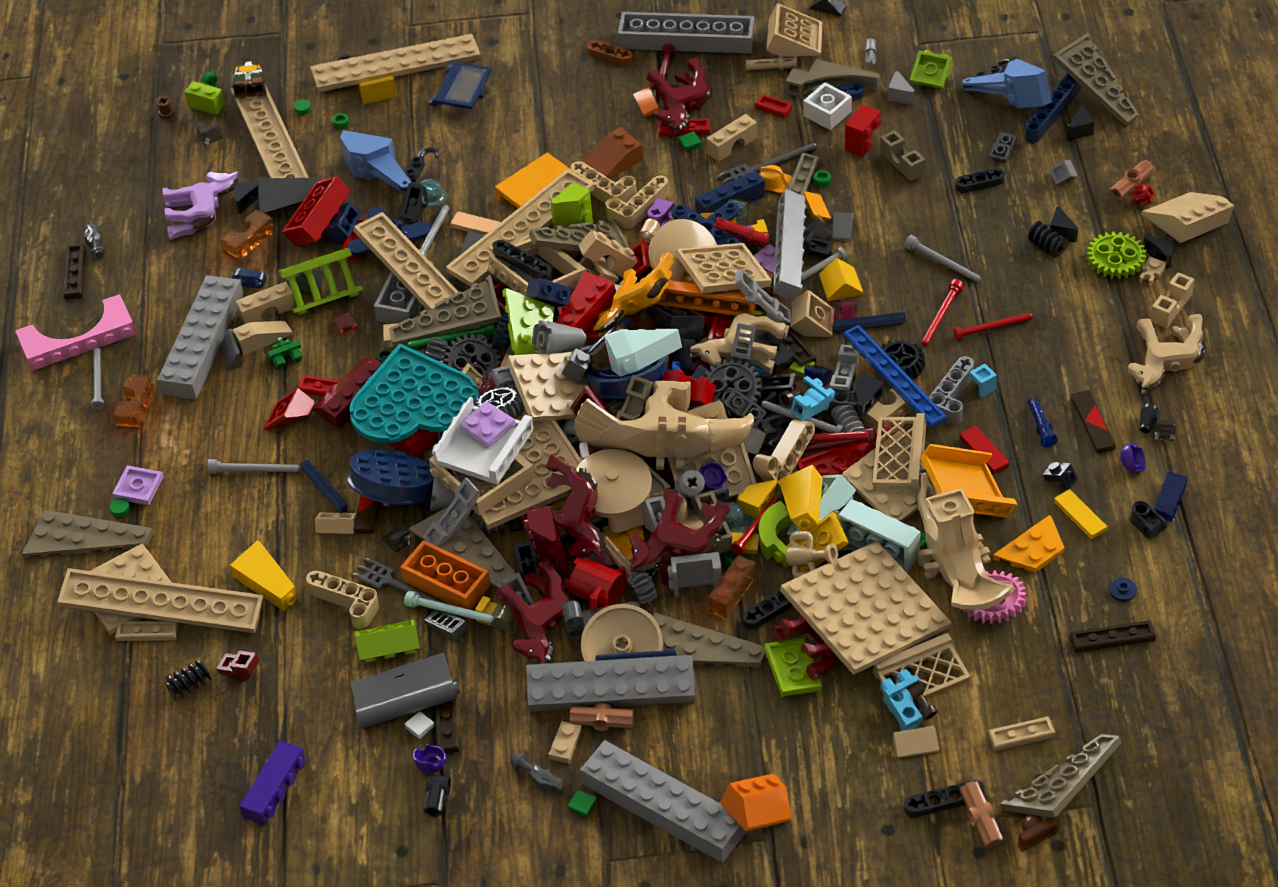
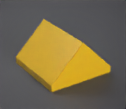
(377, 90)
(840, 281)

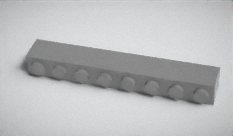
(789, 245)

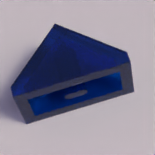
(819, 372)

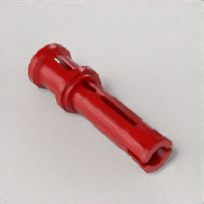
(748, 234)

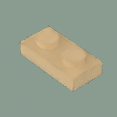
(565, 742)

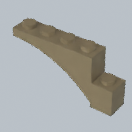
(802, 82)

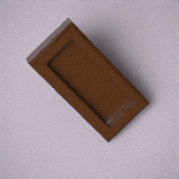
(1036, 831)

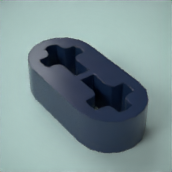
(855, 90)
(250, 278)

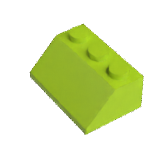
(572, 206)
(387, 640)

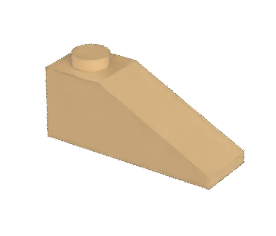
(259, 334)

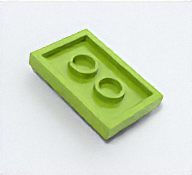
(790, 667)

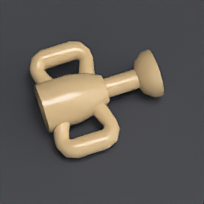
(805, 555)

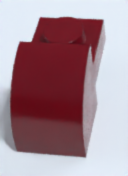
(238, 665)

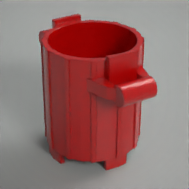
(597, 583)

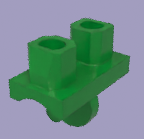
(284, 350)

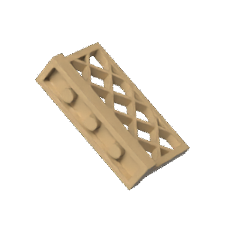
(916, 449)
(923, 652)

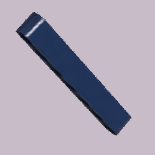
(1049, 113)

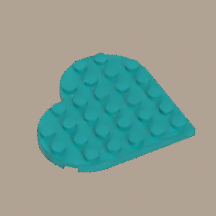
(409, 395)

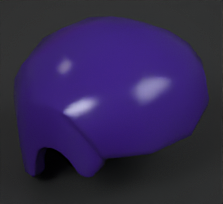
(1133, 458)
(713, 475)
(429, 759)

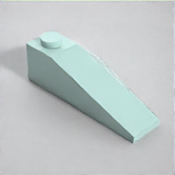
(638, 348)
(834, 495)

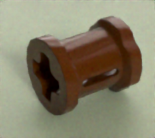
(165, 109)

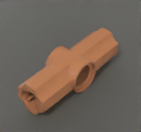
(1131, 178)
(602, 716)
(981, 814)

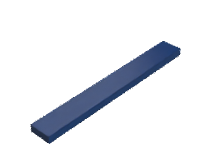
(894, 376)

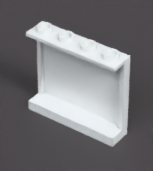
(469, 456)

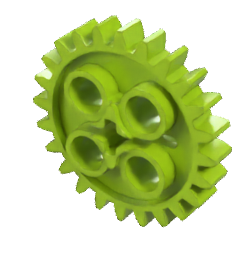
(1116, 255)

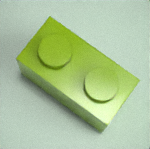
(204, 97)

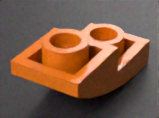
(646, 102)

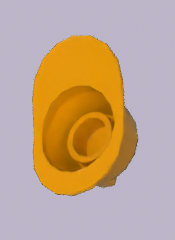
(775, 179)

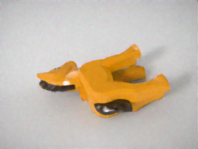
(636, 296)

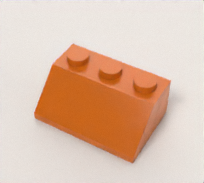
(757, 802)

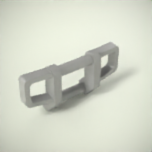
(754, 294)

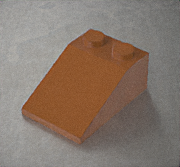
(615, 153)

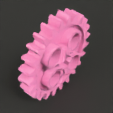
(1008, 606)

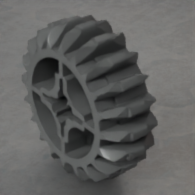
(503, 398)

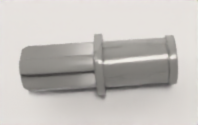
(870, 52)

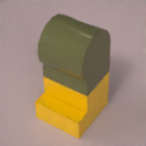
(502, 614)

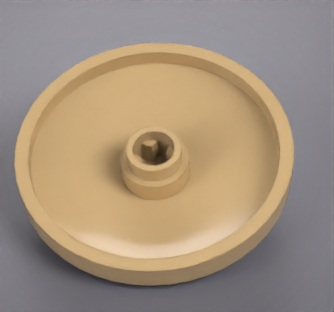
(678, 235)
(621, 480)
(620, 630)

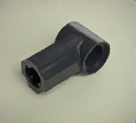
(436, 788)

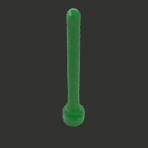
(487, 330)

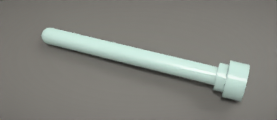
(413, 600)

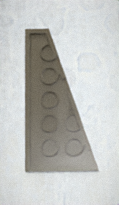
(573, 235)
(456, 313)

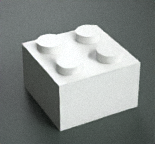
(827, 106)

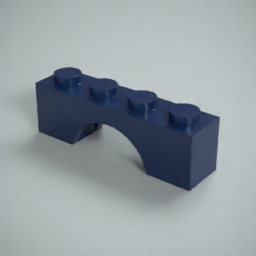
(748, 186)

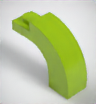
(771, 525)

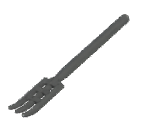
(774, 161)
(385, 579)

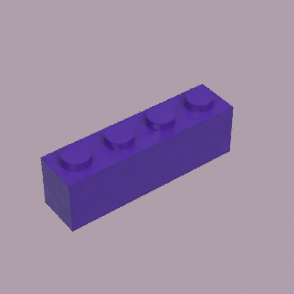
(272, 783)

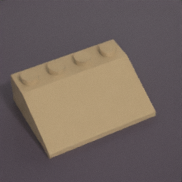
(793, 33)
(1190, 215)

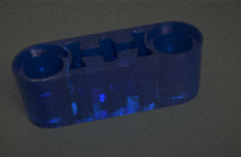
(1170, 495)

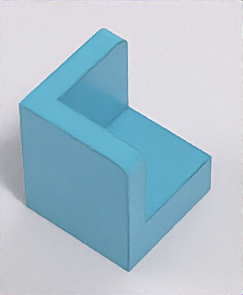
(985, 379)

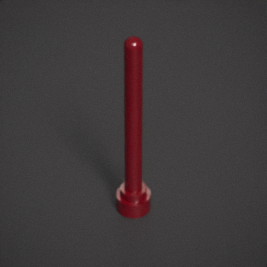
(667, 52)
(827, 444)

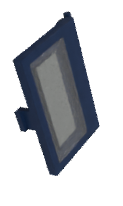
(462, 85)

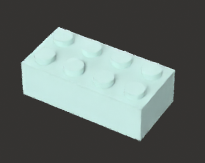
(865, 525)

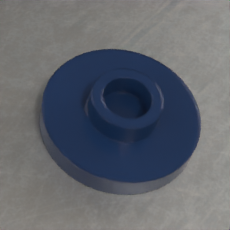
(1123, 589)

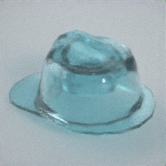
(435, 193)
(737, 520)

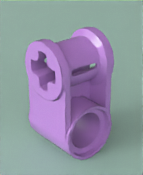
(661, 211)

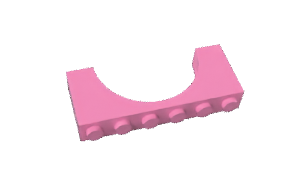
(44, 351)

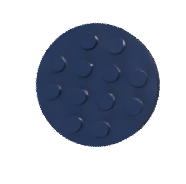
(612, 386)
(390, 477)

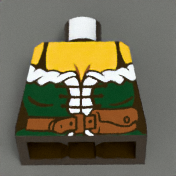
(248, 81)

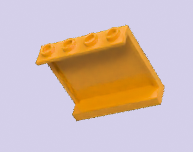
(529, 180)
(966, 469)

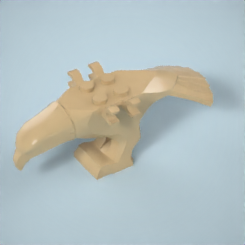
(663, 429)
(956, 548)

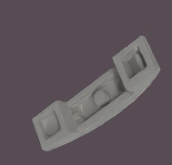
(845, 368)
(454, 515)

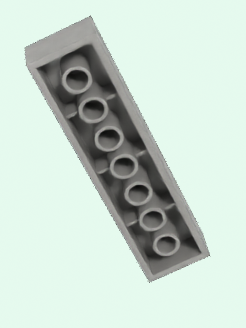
(687, 32)
(200, 337)
(610, 682)
(662, 800)

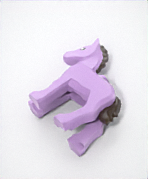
(202, 198)

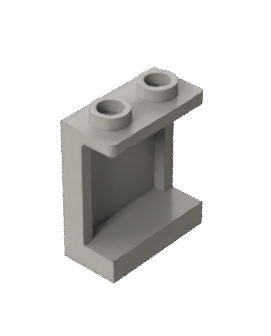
(694, 571)

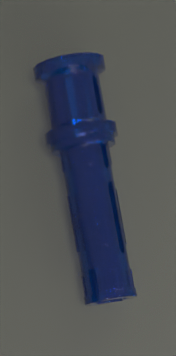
(1043, 428)

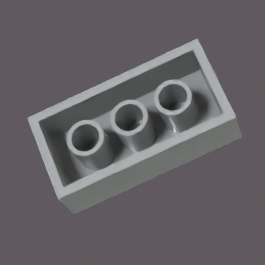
(396, 302)

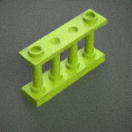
(324, 263)

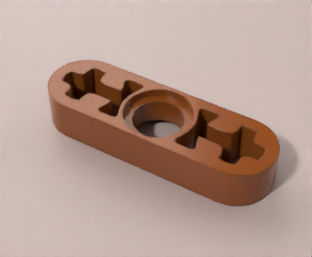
(620, 56)

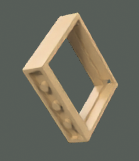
(569, 267)
(524, 475)

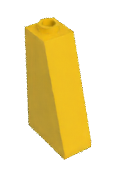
(803, 497)
(264, 576)

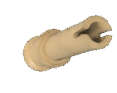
(780, 62)

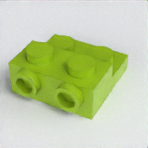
(931, 69)

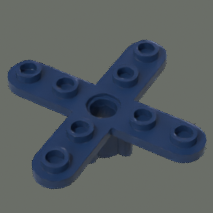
(726, 212)
(411, 231)

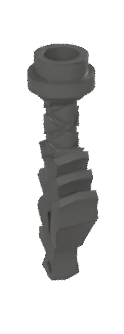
(92, 238)
(541, 777)

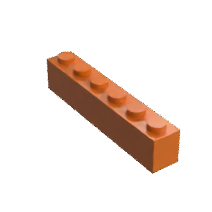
(691, 297)

